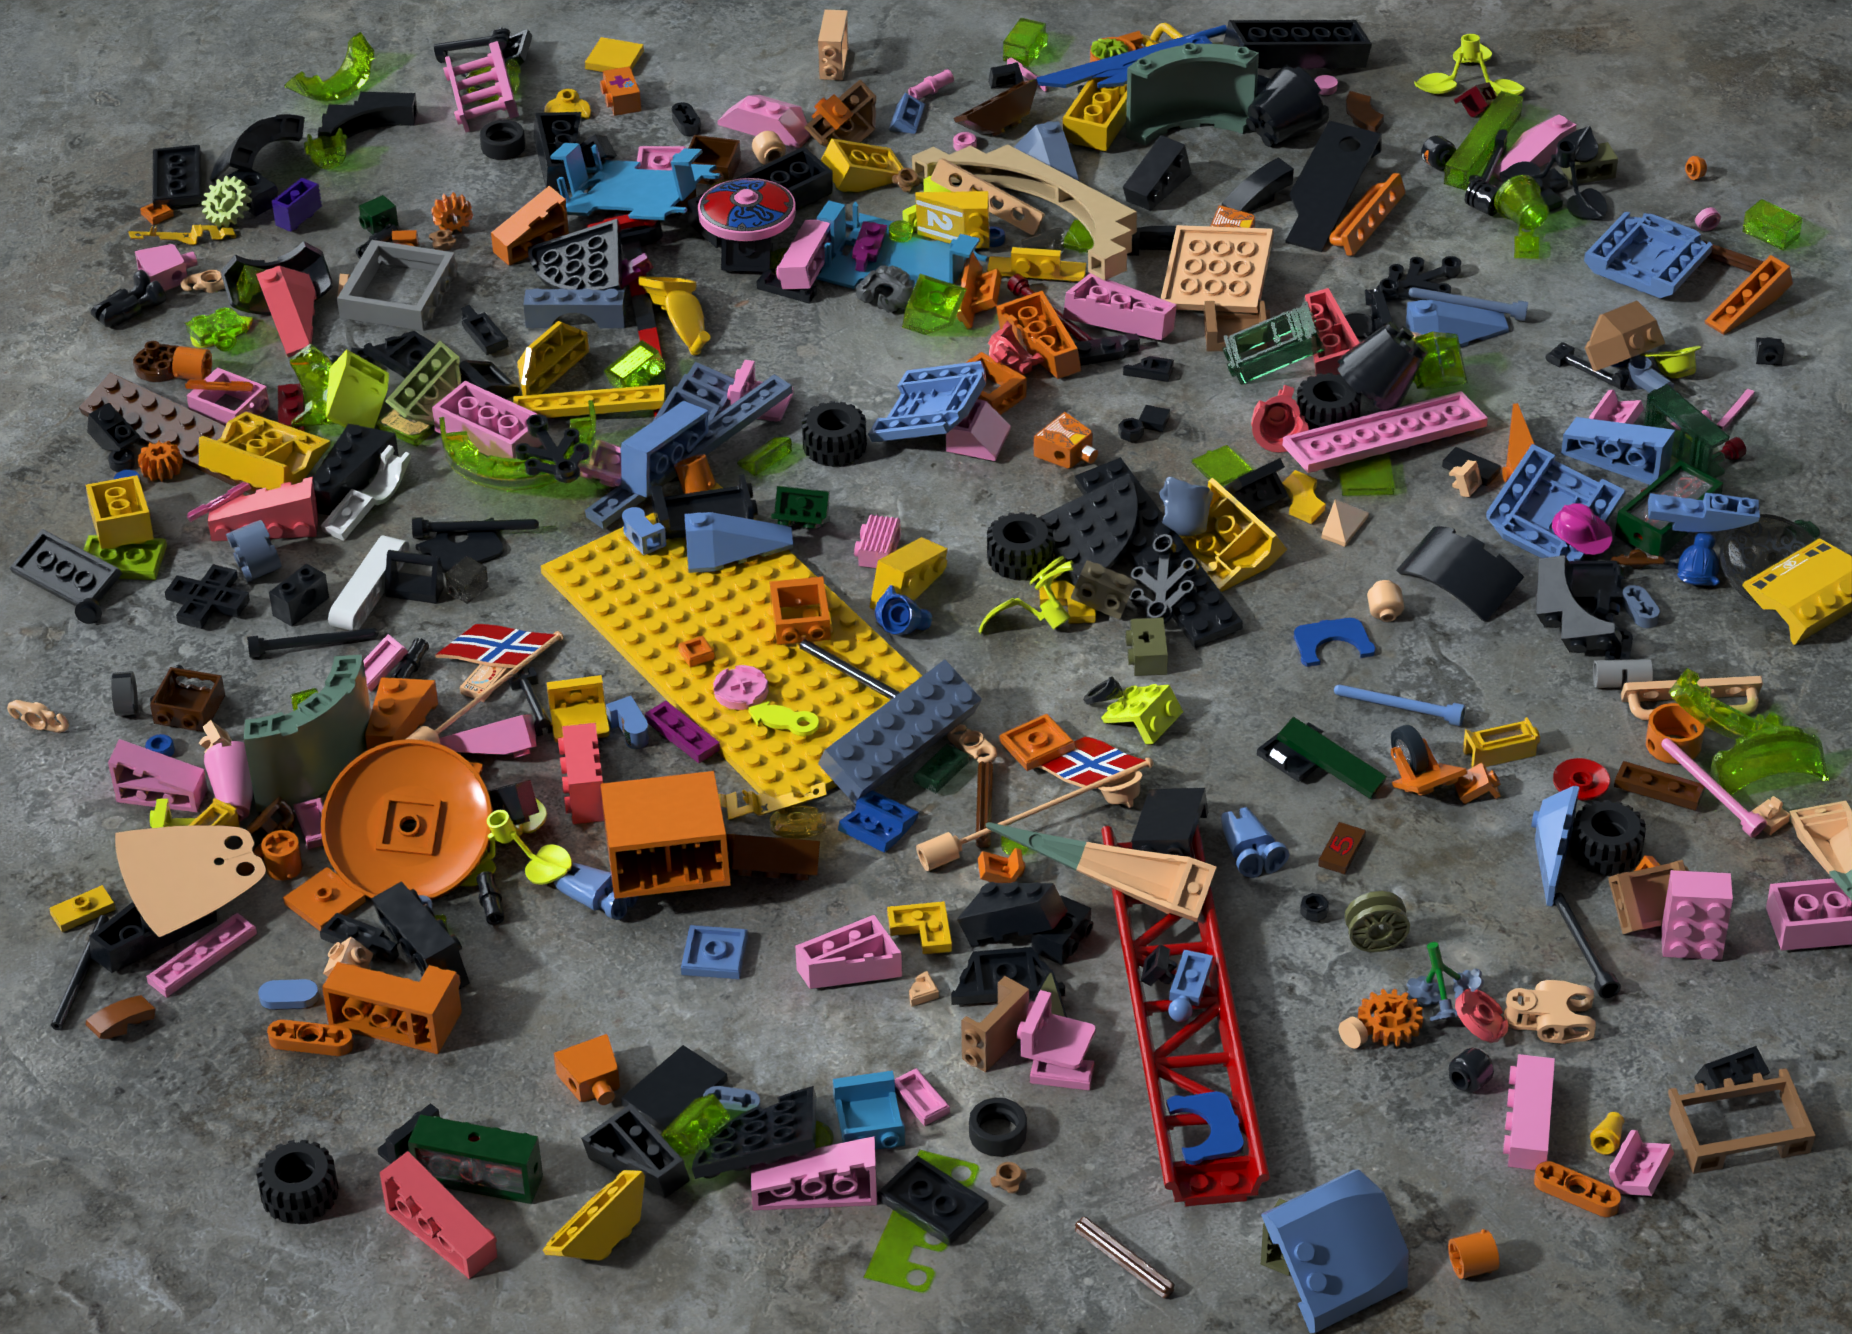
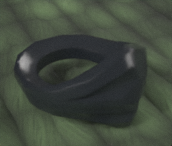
(1107, 690)

